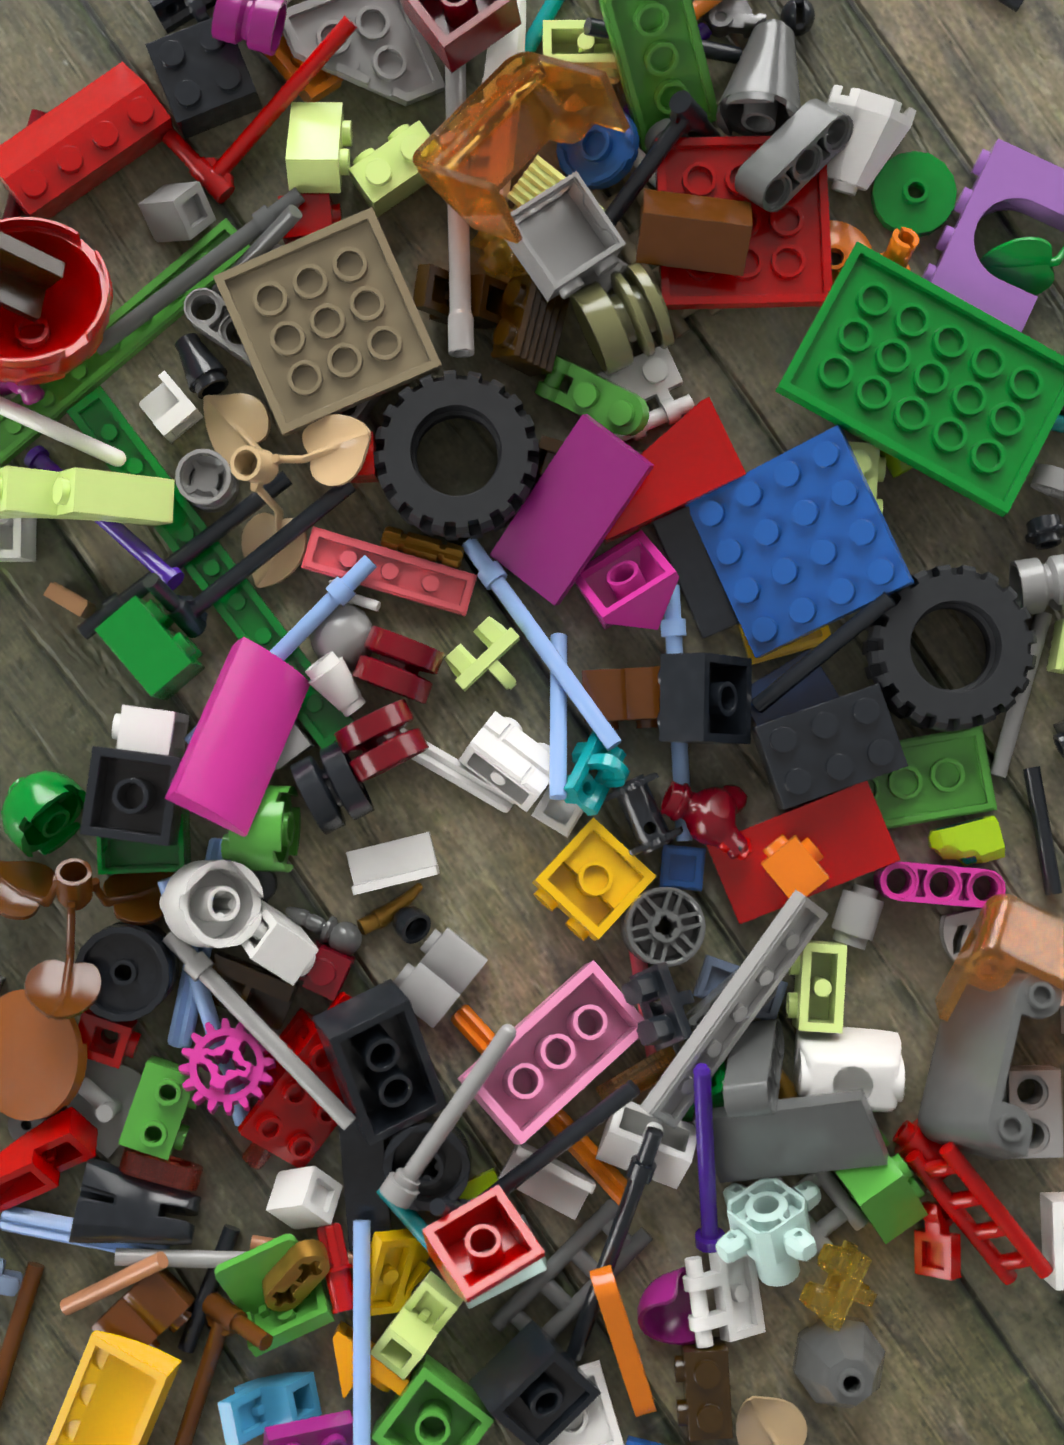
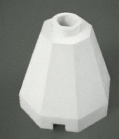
(874, 138)

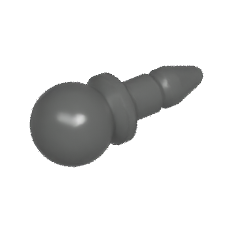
(340, 936)

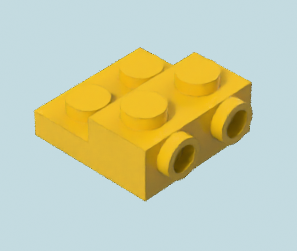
(592, 881)

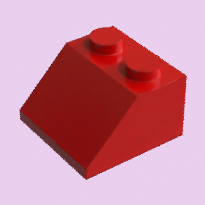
(481, 1244)

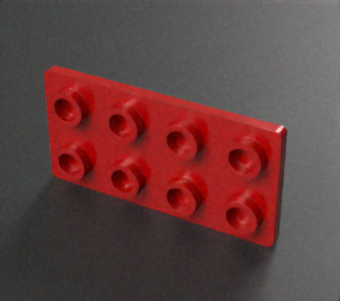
(288, 1118)

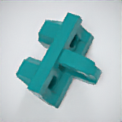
(612, 772)

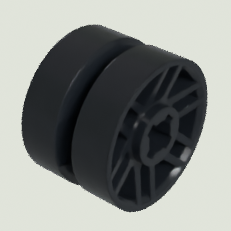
(331, 788)

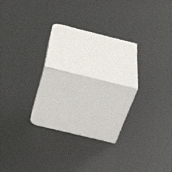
(170, 409)
(304, 1197)

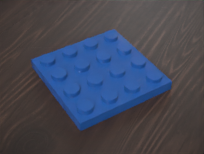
(799, 542)

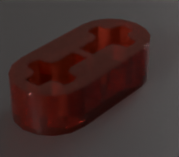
(172, 1173)

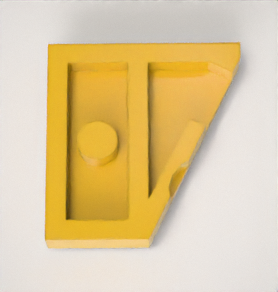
(396, 1268)

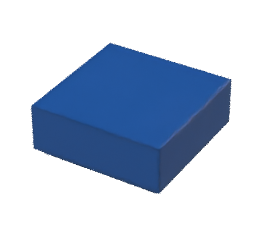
(682, 867)

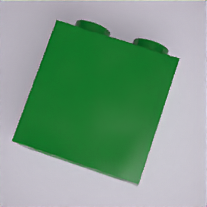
(126, 857)

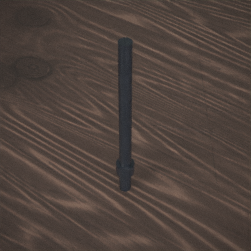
(188, 551)
(639, 1173)

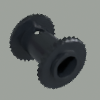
(639, 808)

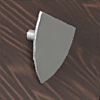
(106, 1101)

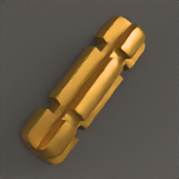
(422, 547)

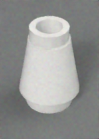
(335, 683)

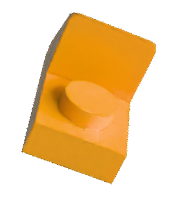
(381, 1376)

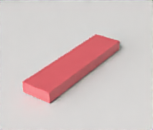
(395, 571)

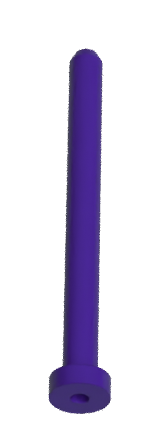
(709, 1233)

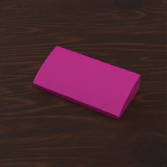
(239, 737)

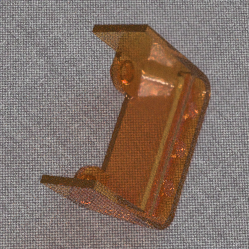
(505, 126)
(1005, 938)

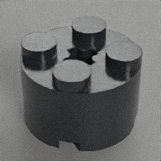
(451, 1163)

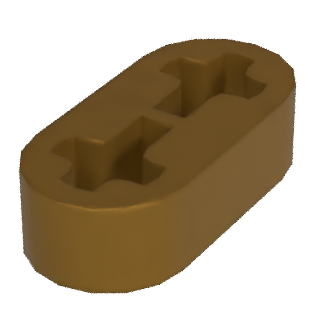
(295, 1275)

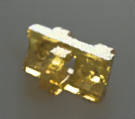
(846, 1272)

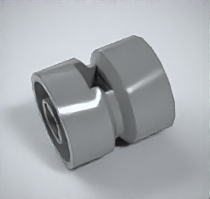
(206, 480)
(1038, 583)

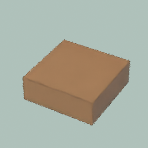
(70, 600)

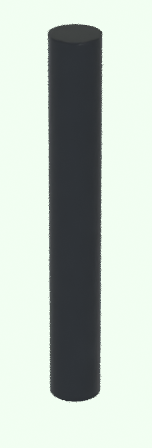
(1042, 830)
(209, 1285)

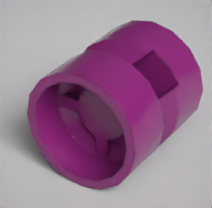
(250, 20)

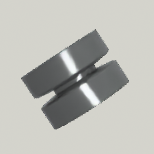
(679, 941)

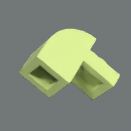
(416, 1325)

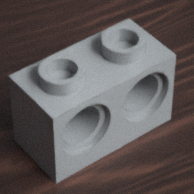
(1042, 1107)

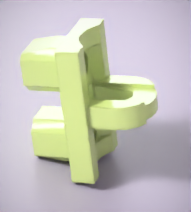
(498, 642)

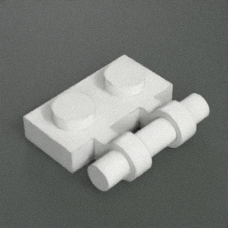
(654, 378)
(736, 1299)

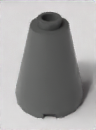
(764, 83)

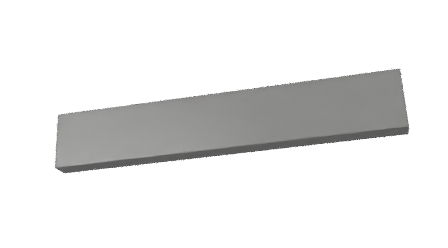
(736, 1007)

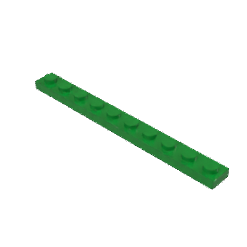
(240, 608)

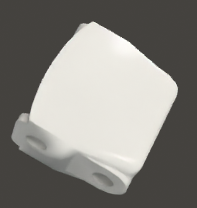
(851, 1062)

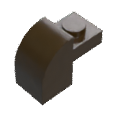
(432, 296)

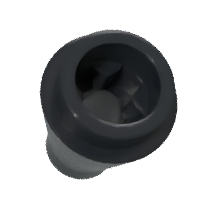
(202, 369)

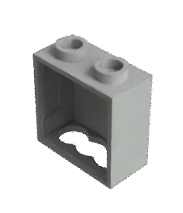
(565, 238)

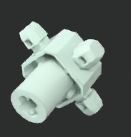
(770, 1227)

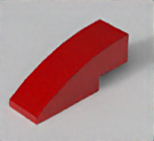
(40, 1155)

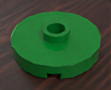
(898, 209)

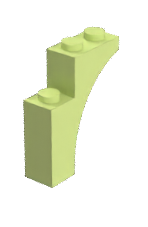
(85, 496)

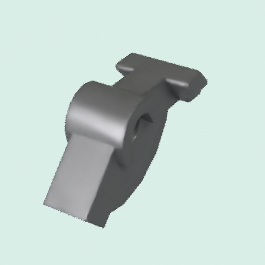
(732, 17)

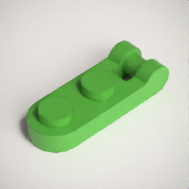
(598, 397)

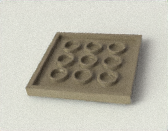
(327, 322)

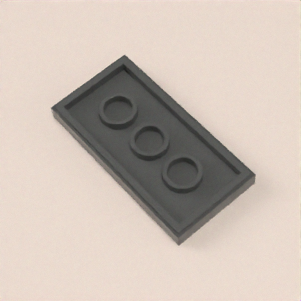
(800, 1138)

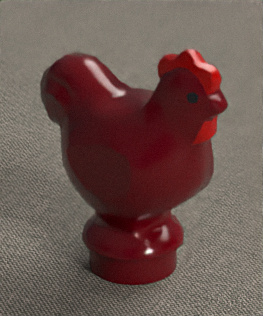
(710, 816)

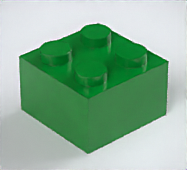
(150, 648)

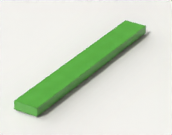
(89, 375)

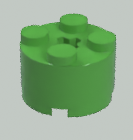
(271, 835)

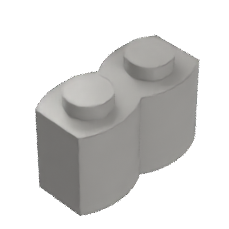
(440, 975)

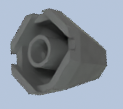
(839, 1365)

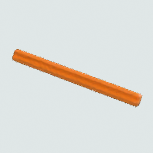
(584, 1150)

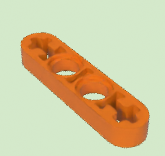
(623, 1340)

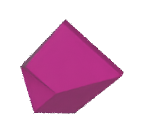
(629, 584)

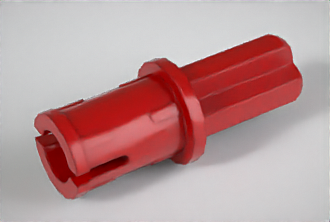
(339, 1277)

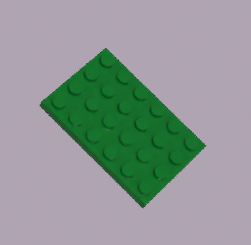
(928, 379)

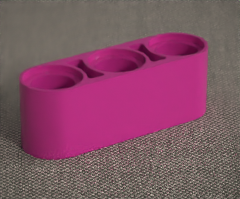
(959, 884)

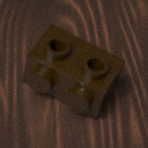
(706, 1391)

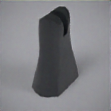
(130, 1209)

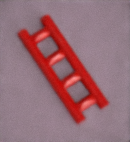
(978, 1194)

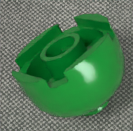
(42, 811)

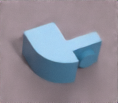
(268, 1403)

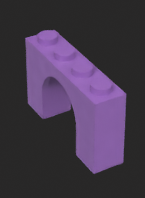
(1004, 181)

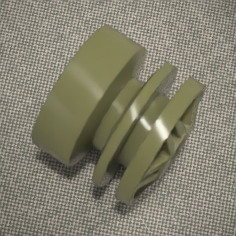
(622, 318)

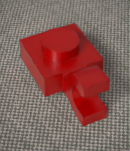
(935, 1248)

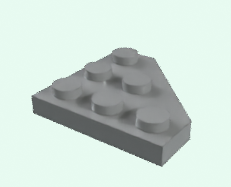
(380, 56)

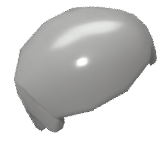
(344, 634)

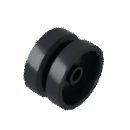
(151, 963)

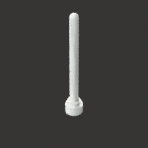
(62, 433)

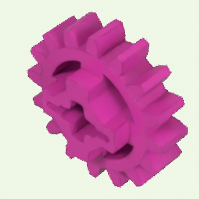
(219, 1084)

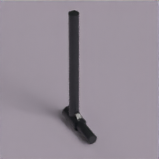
(685, 117)
(191, 613)
(551, 1149)

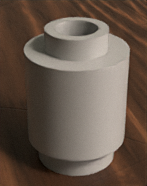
(857, 916)

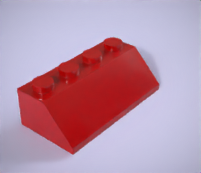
(82, 142)

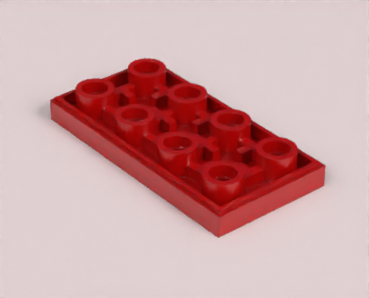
(843, 828)

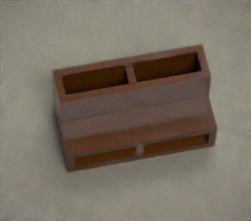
(694, 232)

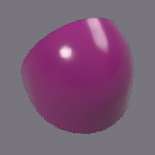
(665, 1310)

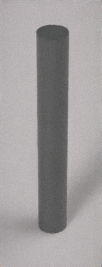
(269, 237)

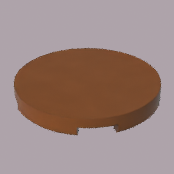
(38, 1060)

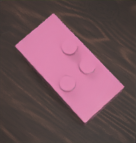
(558, 1052)

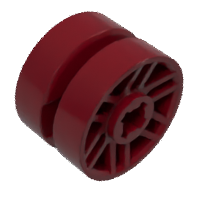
(398, 664)
(381, 740)

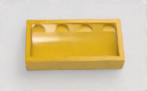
(115, 1393)

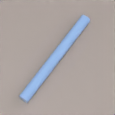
(558, 727)

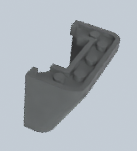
(972, 1069)

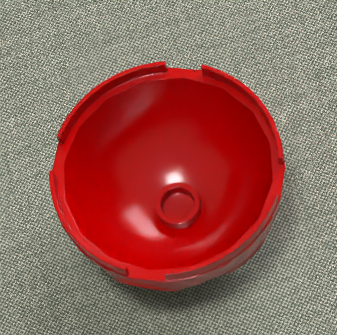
(72, 310)

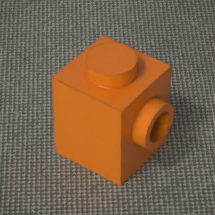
(794, 865)

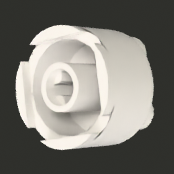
(236, 903)

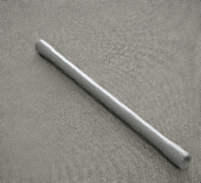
(460, 316)

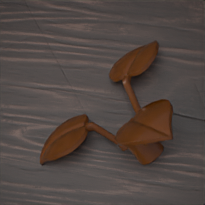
(71, 988)

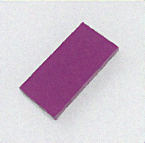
(571, 509)

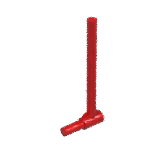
(215, 173)

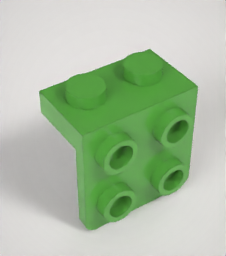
(243, 1280)

